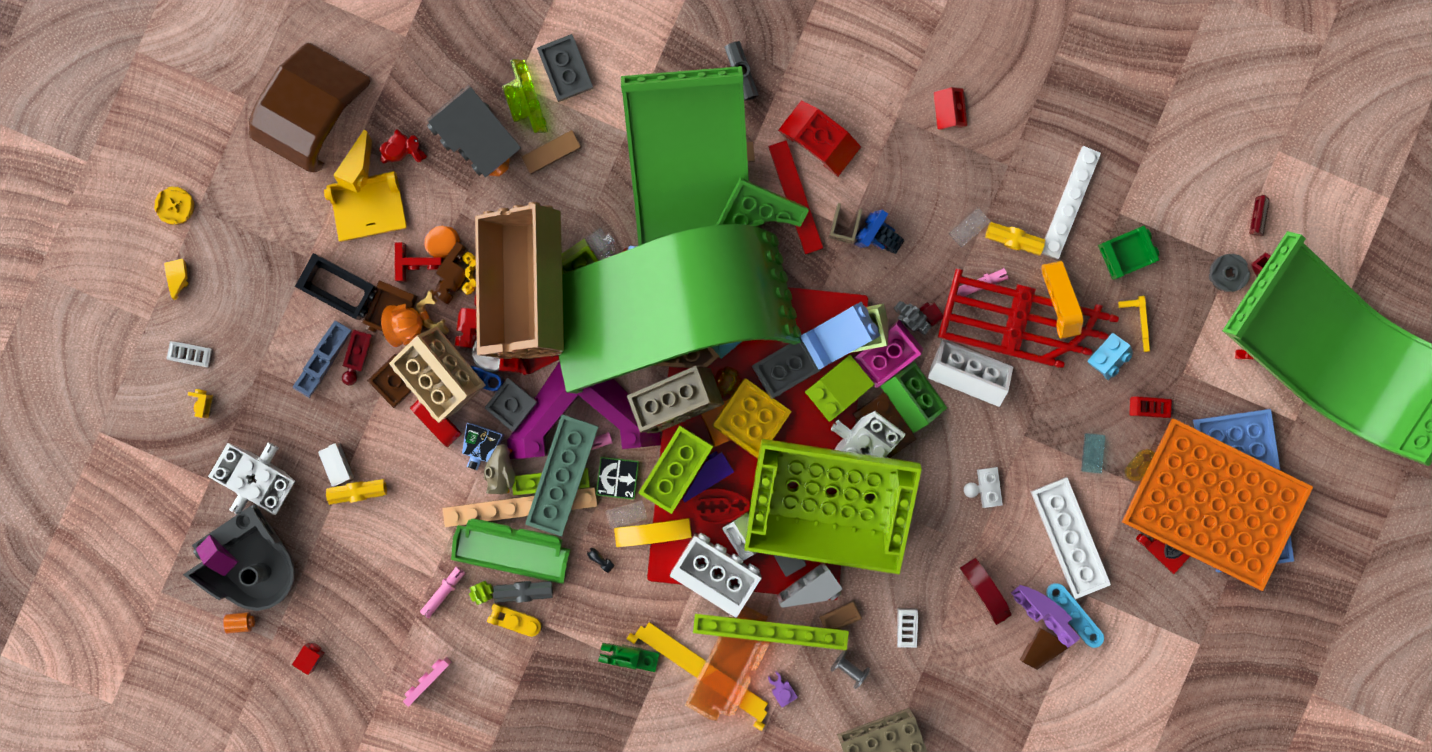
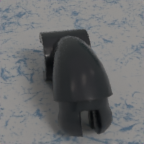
(596, 557)

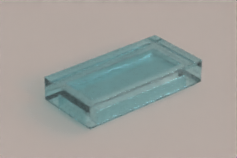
(1093, 453)

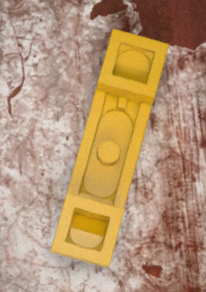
(653, 533)

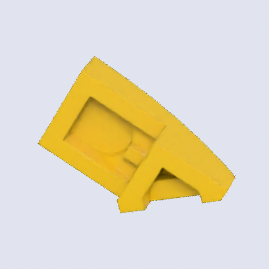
(176, 276)

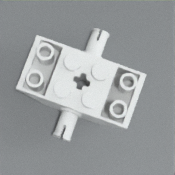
(869, 436)
(235, 471)

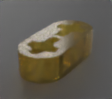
(1135, 462)

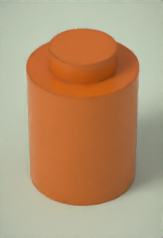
(238, 622)

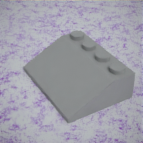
(813, 587)

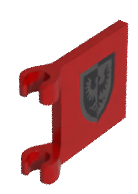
(1167, 555)

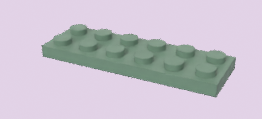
(562, 475)

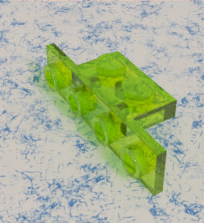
(523, 99)

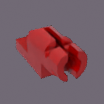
(467, 325)

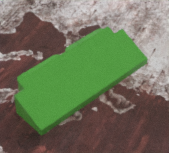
(511, 550)

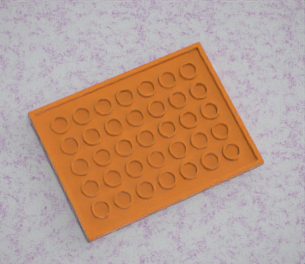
(1217, 504)

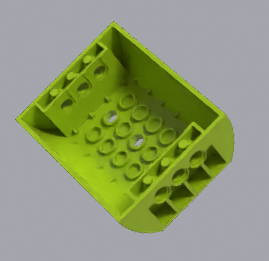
(837, 526)

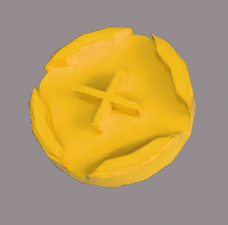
(174, 205)

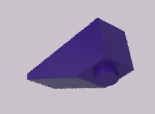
(712, 472)

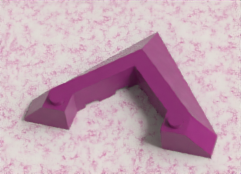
(554, 401)

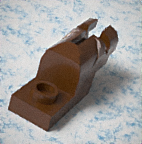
(452, 274)

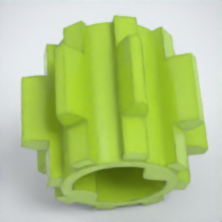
(481, 592)

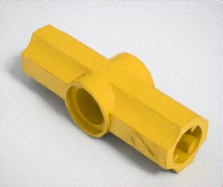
(1015, 238)
(356, 491)

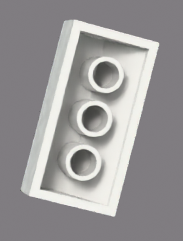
(971, 372)

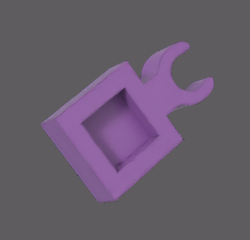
(783, 692)

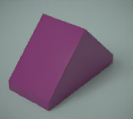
(216, 556)

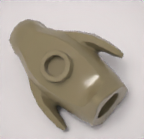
(499, 471)

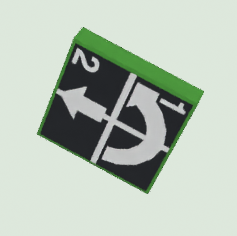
(617, 478)

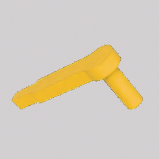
(1143, 318)

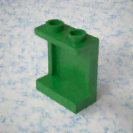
(1129, 252)

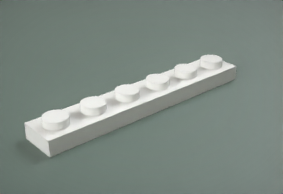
(1070, 202)

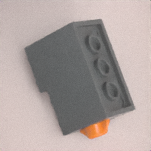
(474, 129)

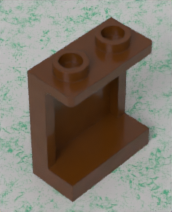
(386, 296)

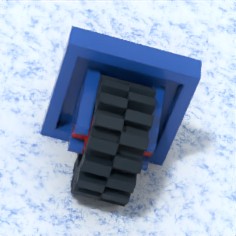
(878, 233)

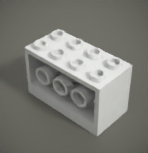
(712, 587)

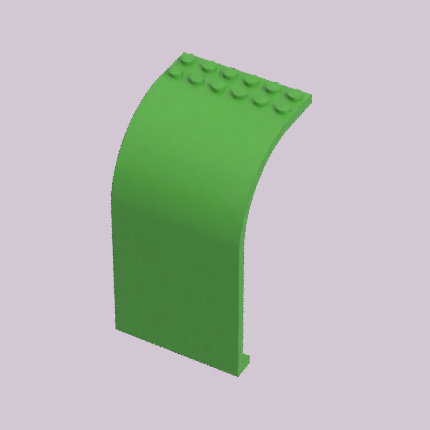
(684, 147)
(672, 301)
(1337, 351)

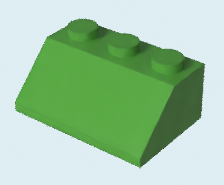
(914, 397)

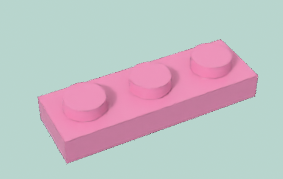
(413, 693)

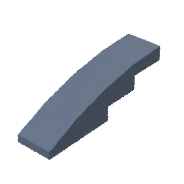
(322, 359)

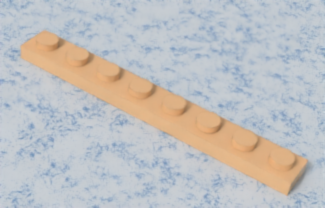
(507, 508)

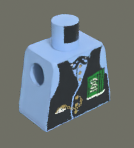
(479, 444)

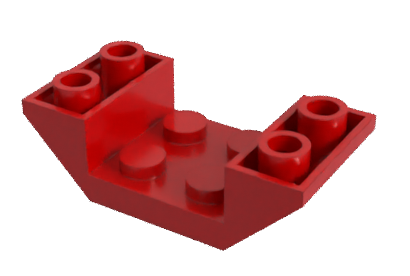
(820, 137)

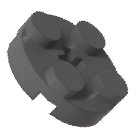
(1240, 271)

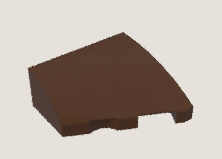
(1042, 649)

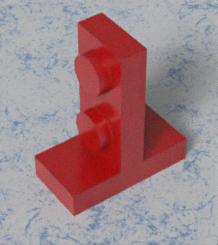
(402, 262)

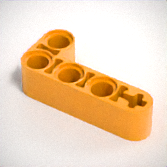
(1063, 299)

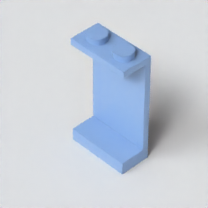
(840, 335)

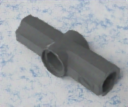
(737, 58)
(523, 591)

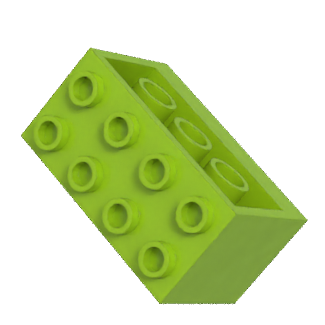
(675, 469)

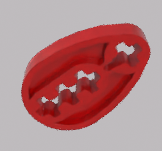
(720, 517)

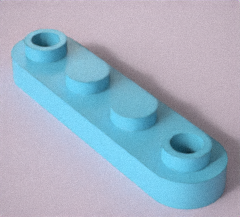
(1080, 620)

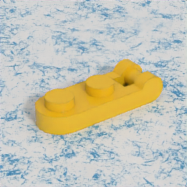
(515, 620)

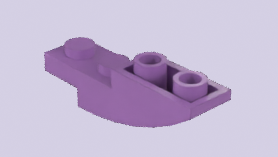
(1041, 607)

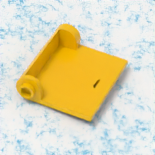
(375, 204)

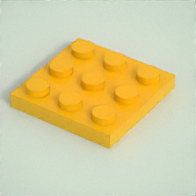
(751, 417)

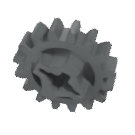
(912, 317)

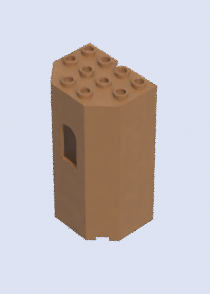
(519, 282)

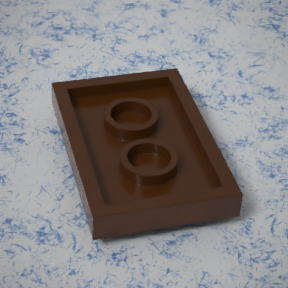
(886, 409)

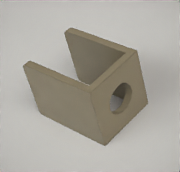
(832, 235)

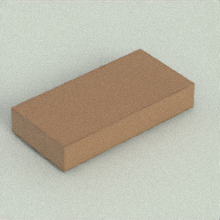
(841, 616)

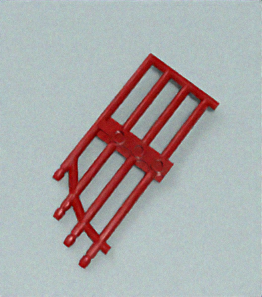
(1016, 323)

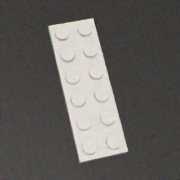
(1070, 538)

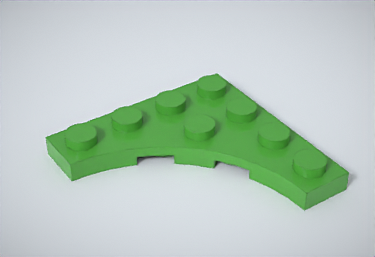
(755, 205)

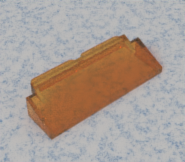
(727, 672)

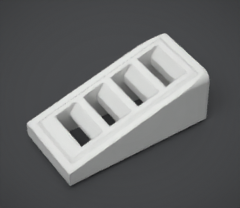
(172, 352)
(907, 612)

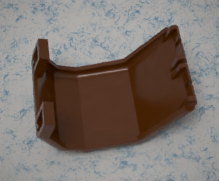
(304, 104)

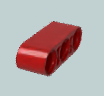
(444, 430)

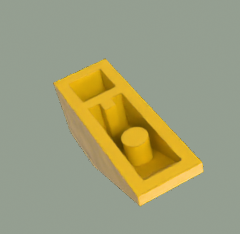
(355, 167)

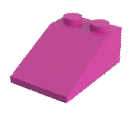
(888, 360)

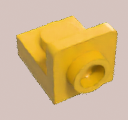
(203, 405)

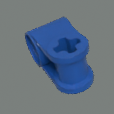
(486, 377)

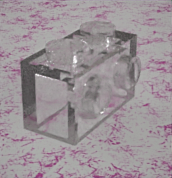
(601, 244)

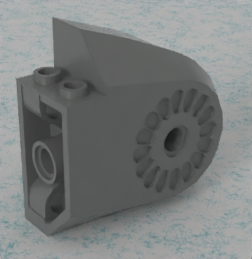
(264, 565)

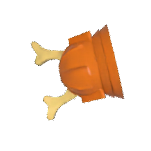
(403, 324)

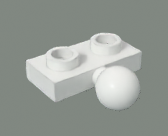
(988, 487)

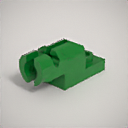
(629, 657)

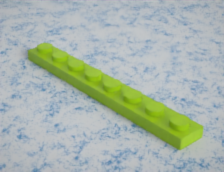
(770, 631)

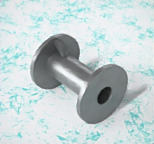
(850, 669)

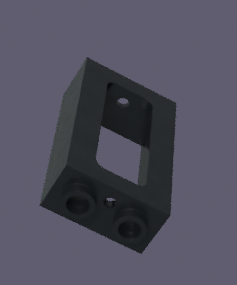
(305, 284)

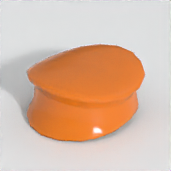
(441, 241)

